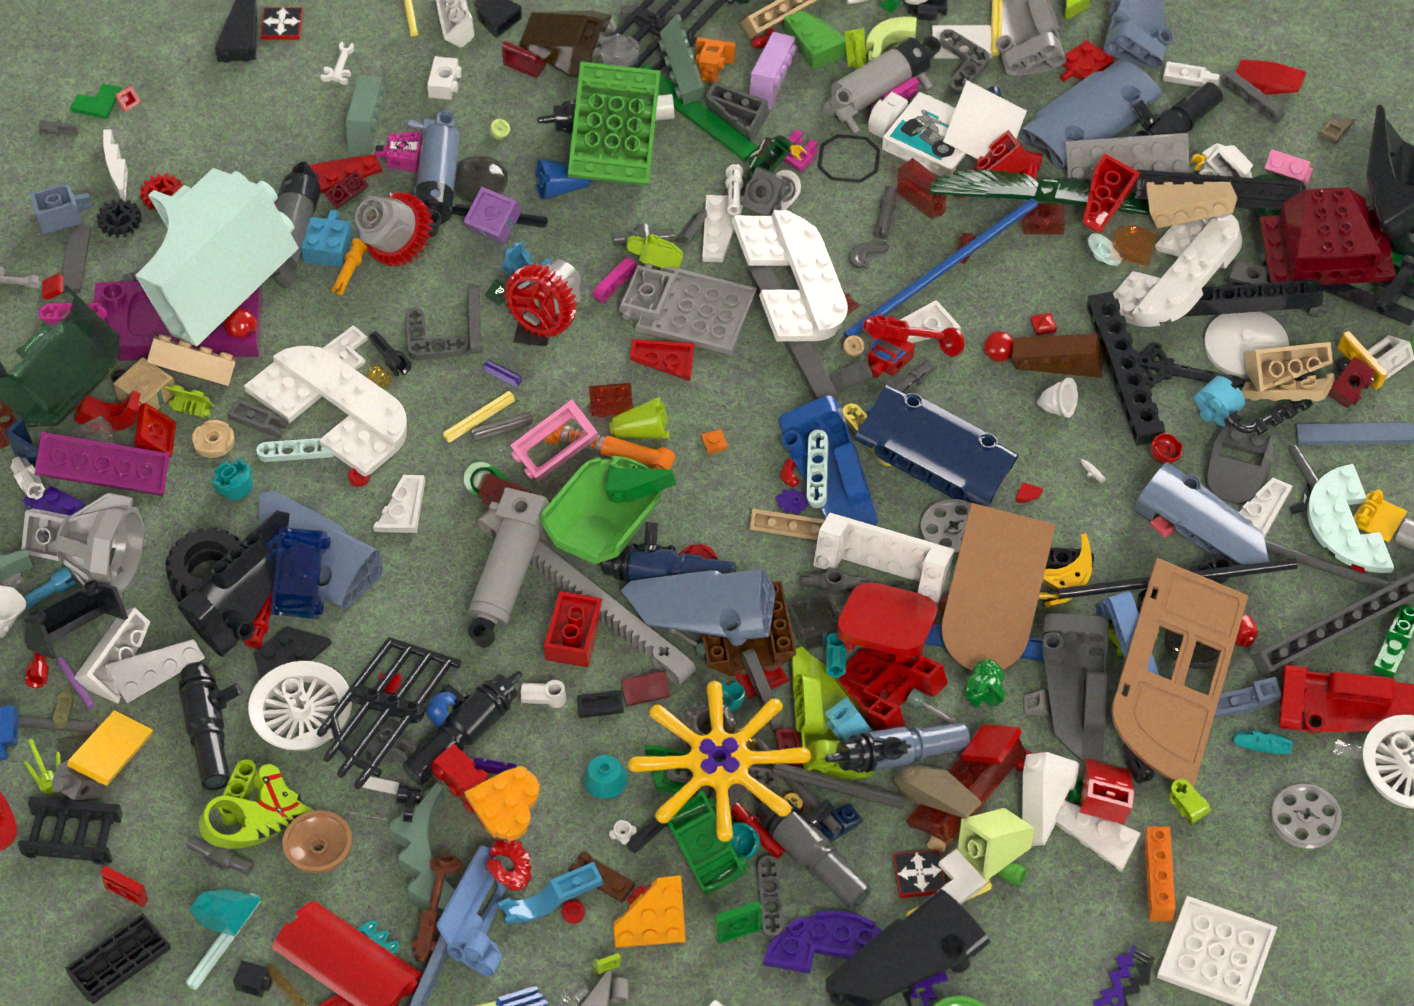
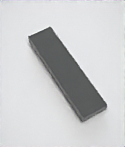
(76, 257)

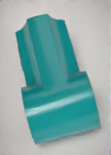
(835, 656)

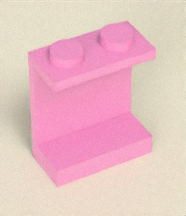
(1289, 166)

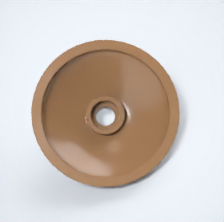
(317, 830)

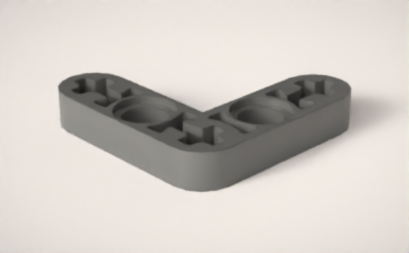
(970, 59)
(421, 341)

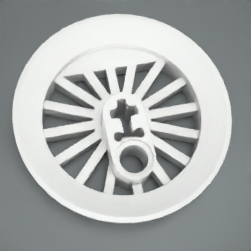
(313, 710)
(1398, 762)

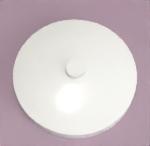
(1237, 333)

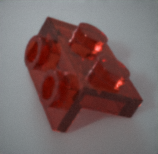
(610, 399)

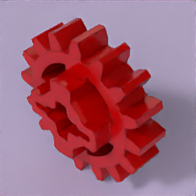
(165, 185)

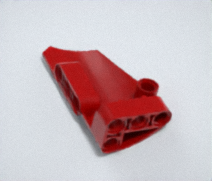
(1340, 700)

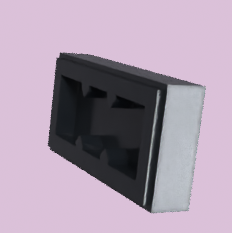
(600, 704)

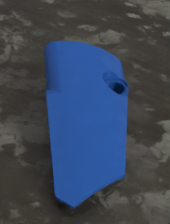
(846, 481)

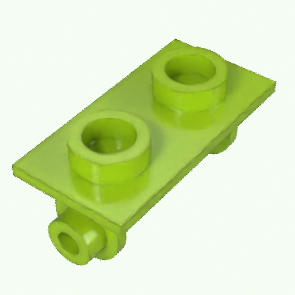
(855, 48)

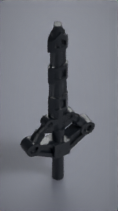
(1167, 369)

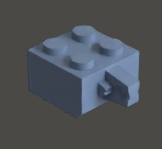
(58, 207)

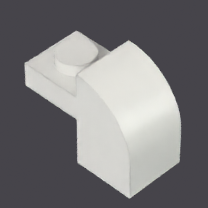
(885, 114)

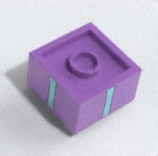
(492, 215)

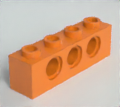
(1159, 874)

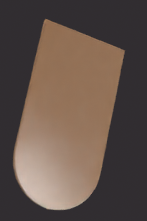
(995, 586)

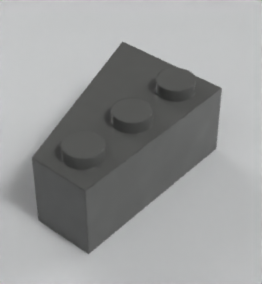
(738, 109)

